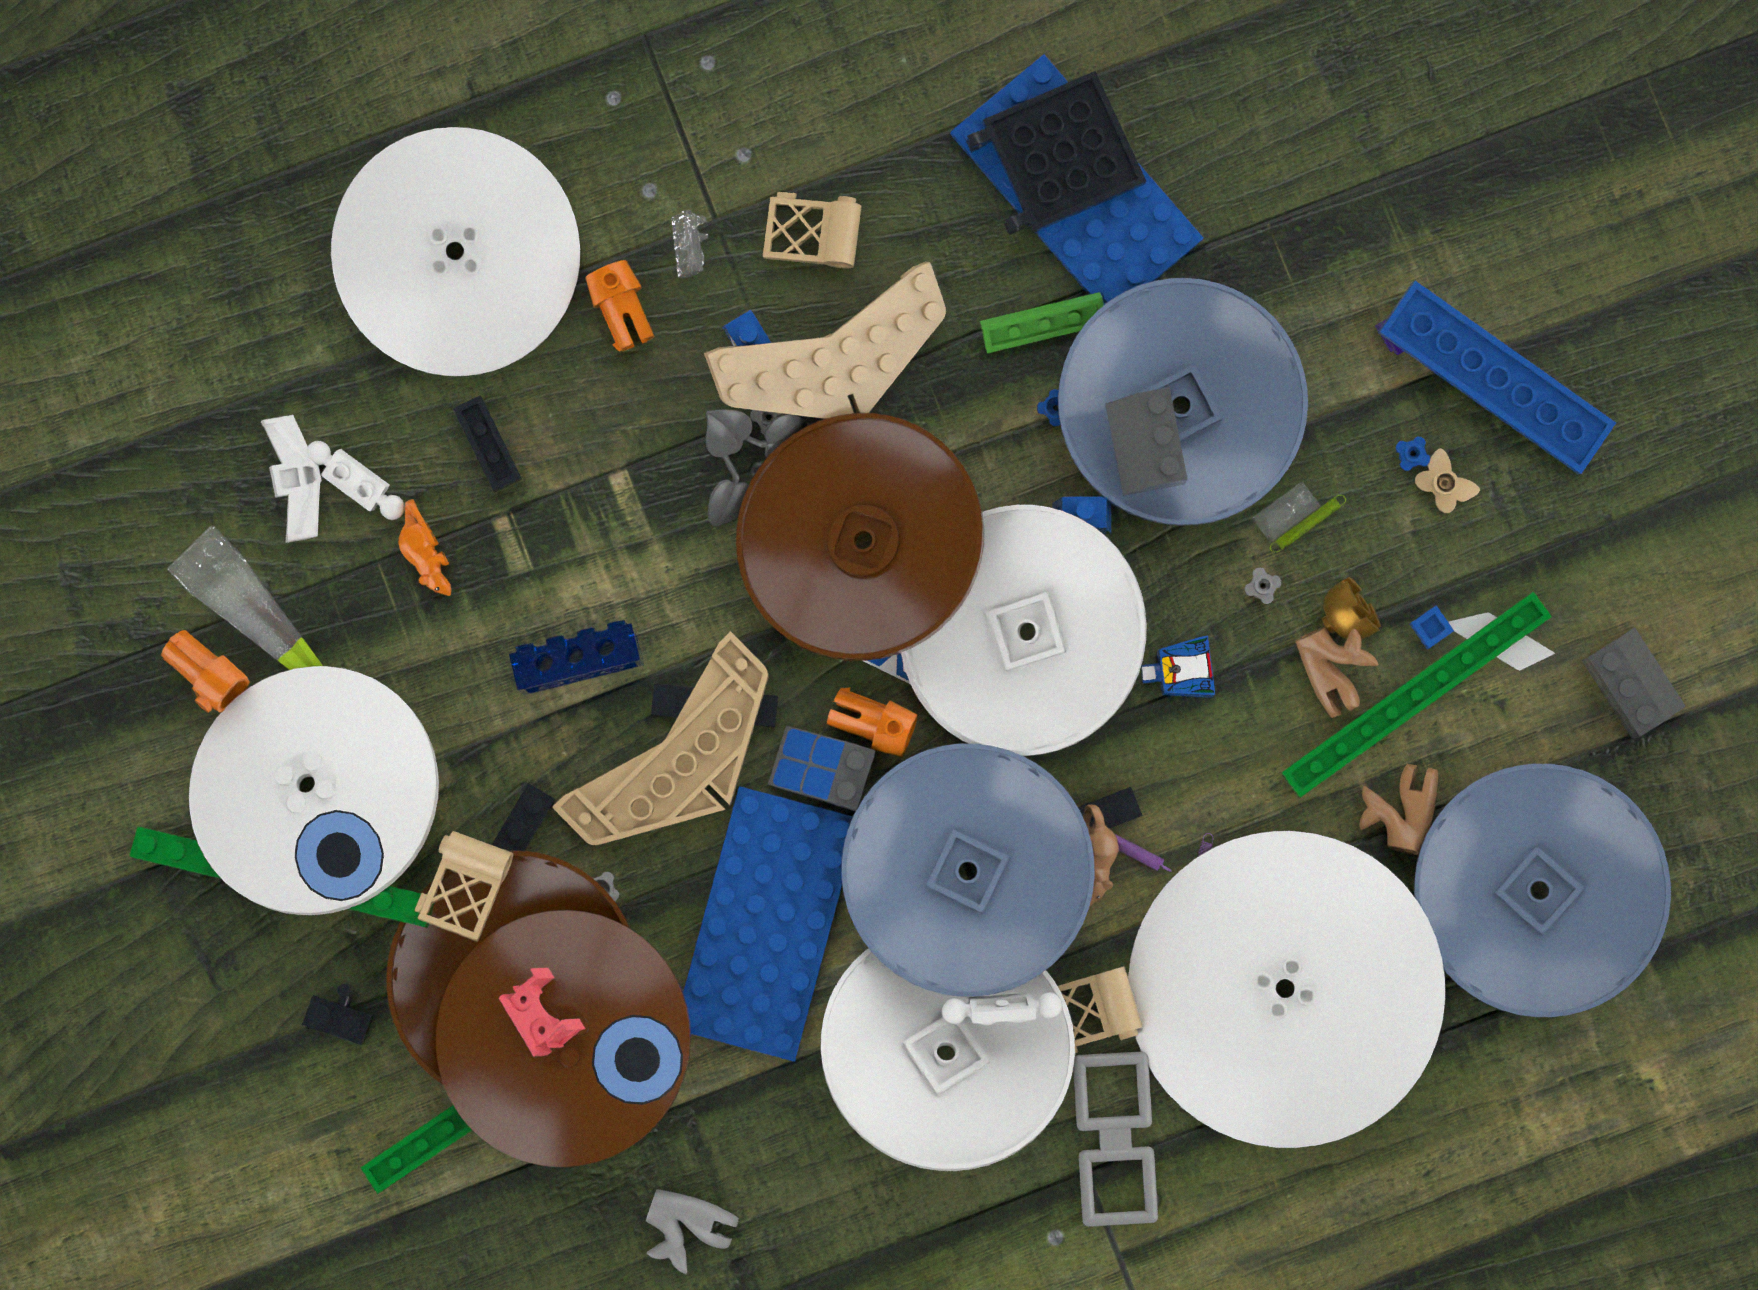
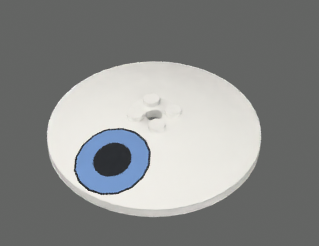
(356, 824)

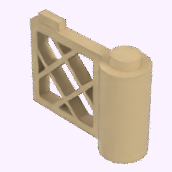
(837, 236)
(469, 859)
(1114, 1005)

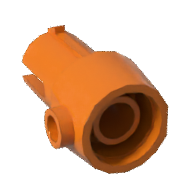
(614, 291)
(213, 677)
(885, 725)

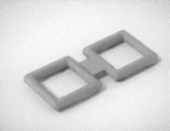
(1115, 1139)

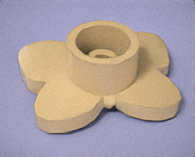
(1445, 483)

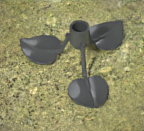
(724, 437)

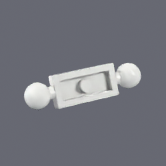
(356, 480)
(1002, 1008)

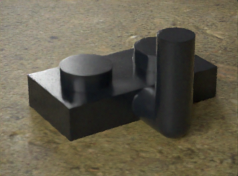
(338, 1017)

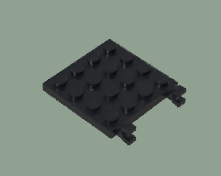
(1061, 153)

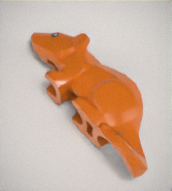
(418, 545)

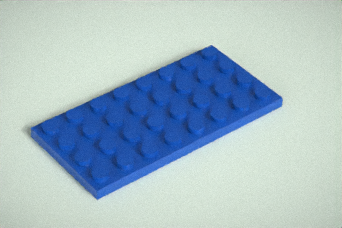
(1110, 244)
(766, 923)

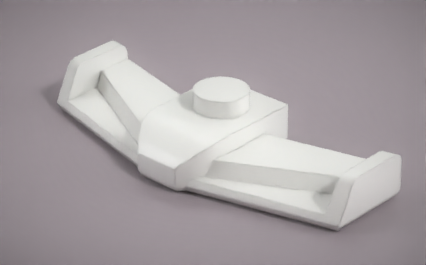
(294, 477)

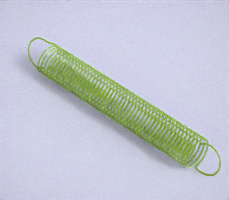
(1311, 523)

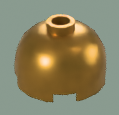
(1348, 610)

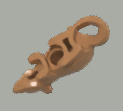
(1104, 849)

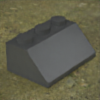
(1146, 441)
(1633, 683)

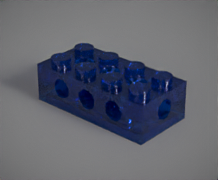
(528, 658)

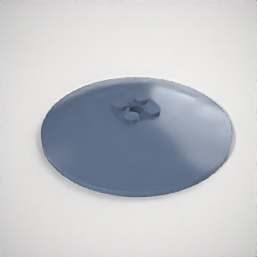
(1217, 355)
(980, 810)
(1601, 876)

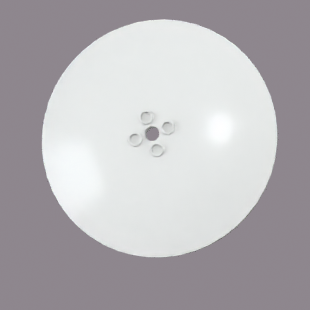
(1360, 1004)

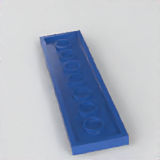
(1496, 377)

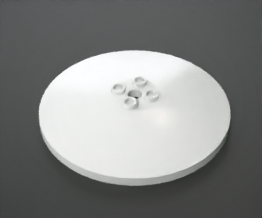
(469, 310)

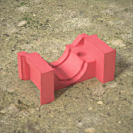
(534, 1024)

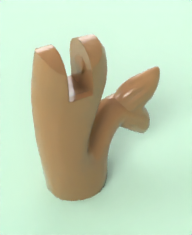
(1317, 652)
(1419, 807)

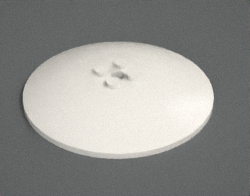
(1086, 645)
(932, 1111)

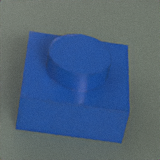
(1431, 627)

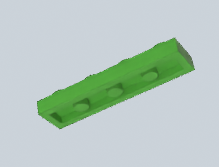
(1039, 322)

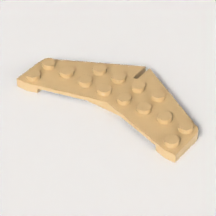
(855, 360)
(699, 751)

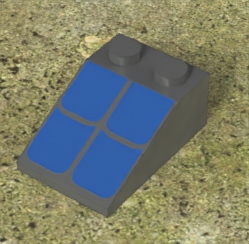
(822, 768)

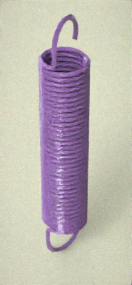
(1140, 854)

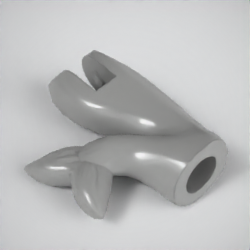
(695, 1215)

